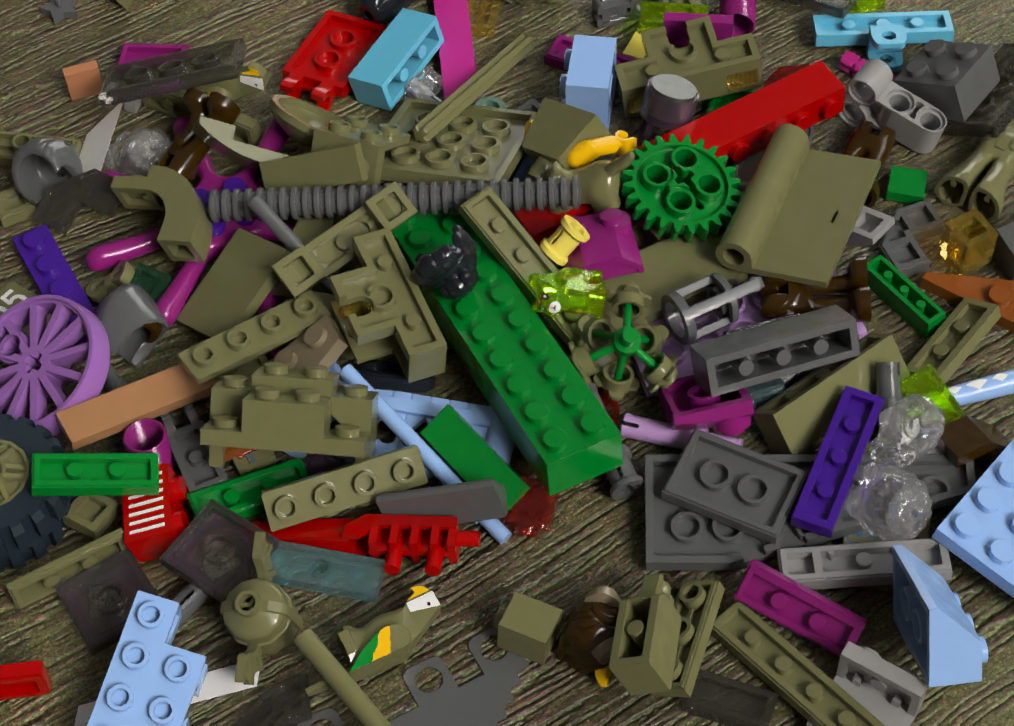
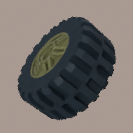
(26, 520)

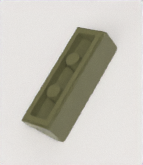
(42, 581)

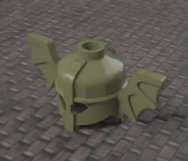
(269, 623)

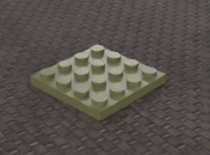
(472, 147)

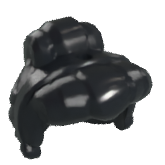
(449, 266)

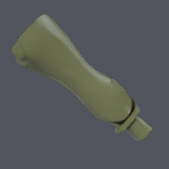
(988, 197)

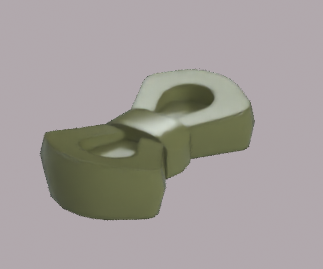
(100, 287)

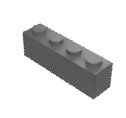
(774, 350)

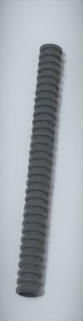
(423, 197)

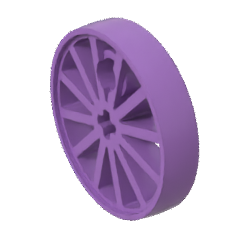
(43, 361)

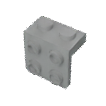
(879, 686)

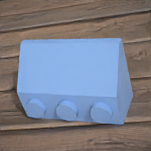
(934, 623)

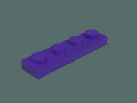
(49, 268)
(837, 462)

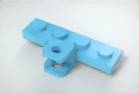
(883, 32)

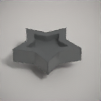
(59, 10)

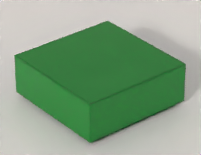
(906, 185)

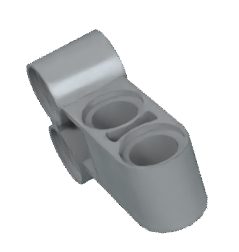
(880, 100)

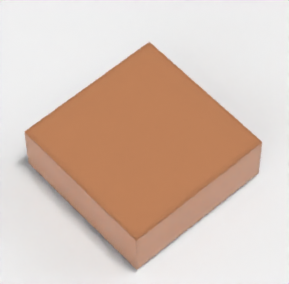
(83, 80)

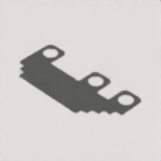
(471, 704)

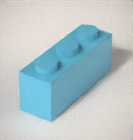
(396, 58)

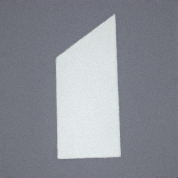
(98, 141)

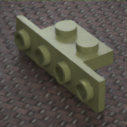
(252, 338)
(343, 488)

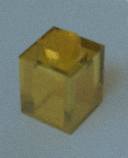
(968, 242)

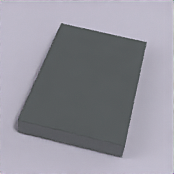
(734, 486)

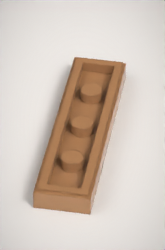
(133, 402)

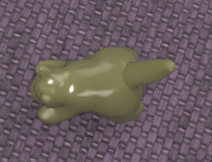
(598, 182)

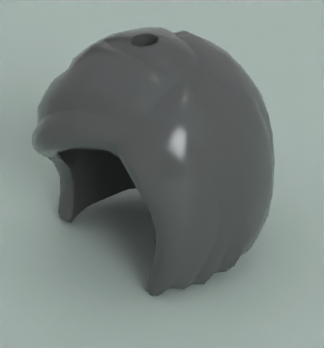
(43, 164)

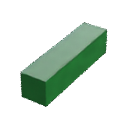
(904, 297)

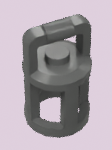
(721, 299)

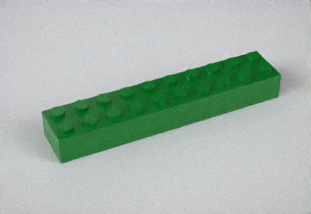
(517, 364)

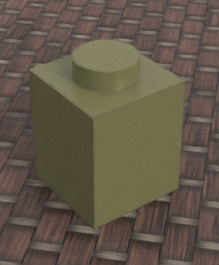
(528, 627)

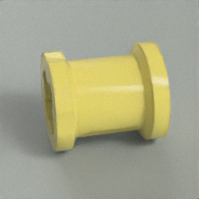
(564, 240)

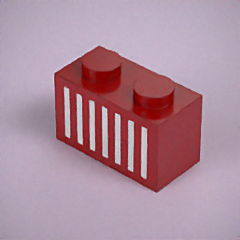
(155, 520)

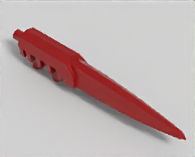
(385, 535)

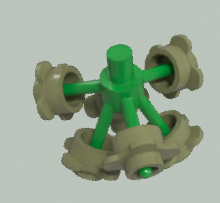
(639, 340)

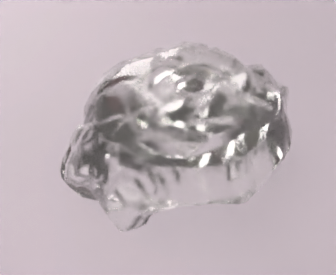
(132, 151)
(907, 431)
(889, 502)

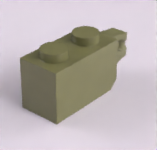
(646, 639)

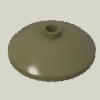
(299, 118)

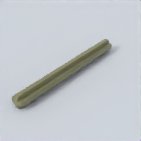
(472, 89)

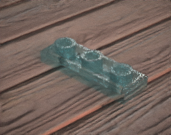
(343, 573)

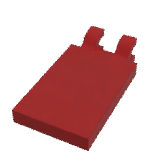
(329, 57)

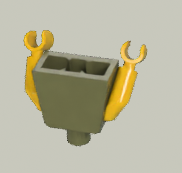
(570, 138)

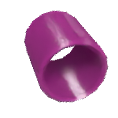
(744, 15)
(149, 437)

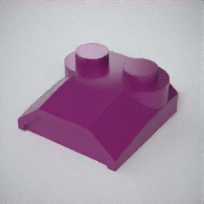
(610, 245)
(691, 407)

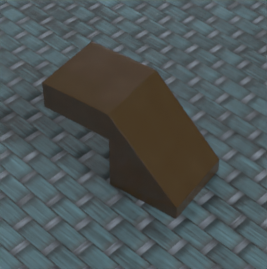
(971, 440)

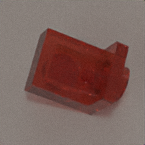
(533, 511)

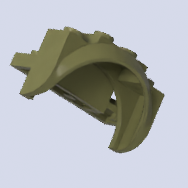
(291, 414)

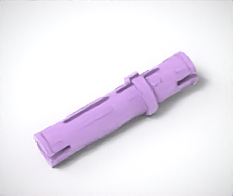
(661, 432)

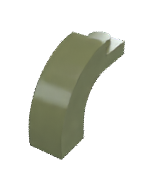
(186, 225)

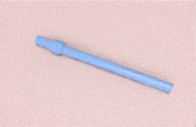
(429, 457)

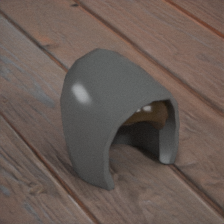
(131, 322)

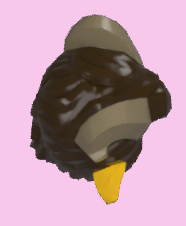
(590, 634)

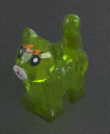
(569, 290)

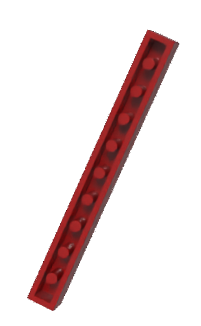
(734, 129)

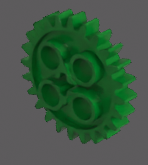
(682, 178)

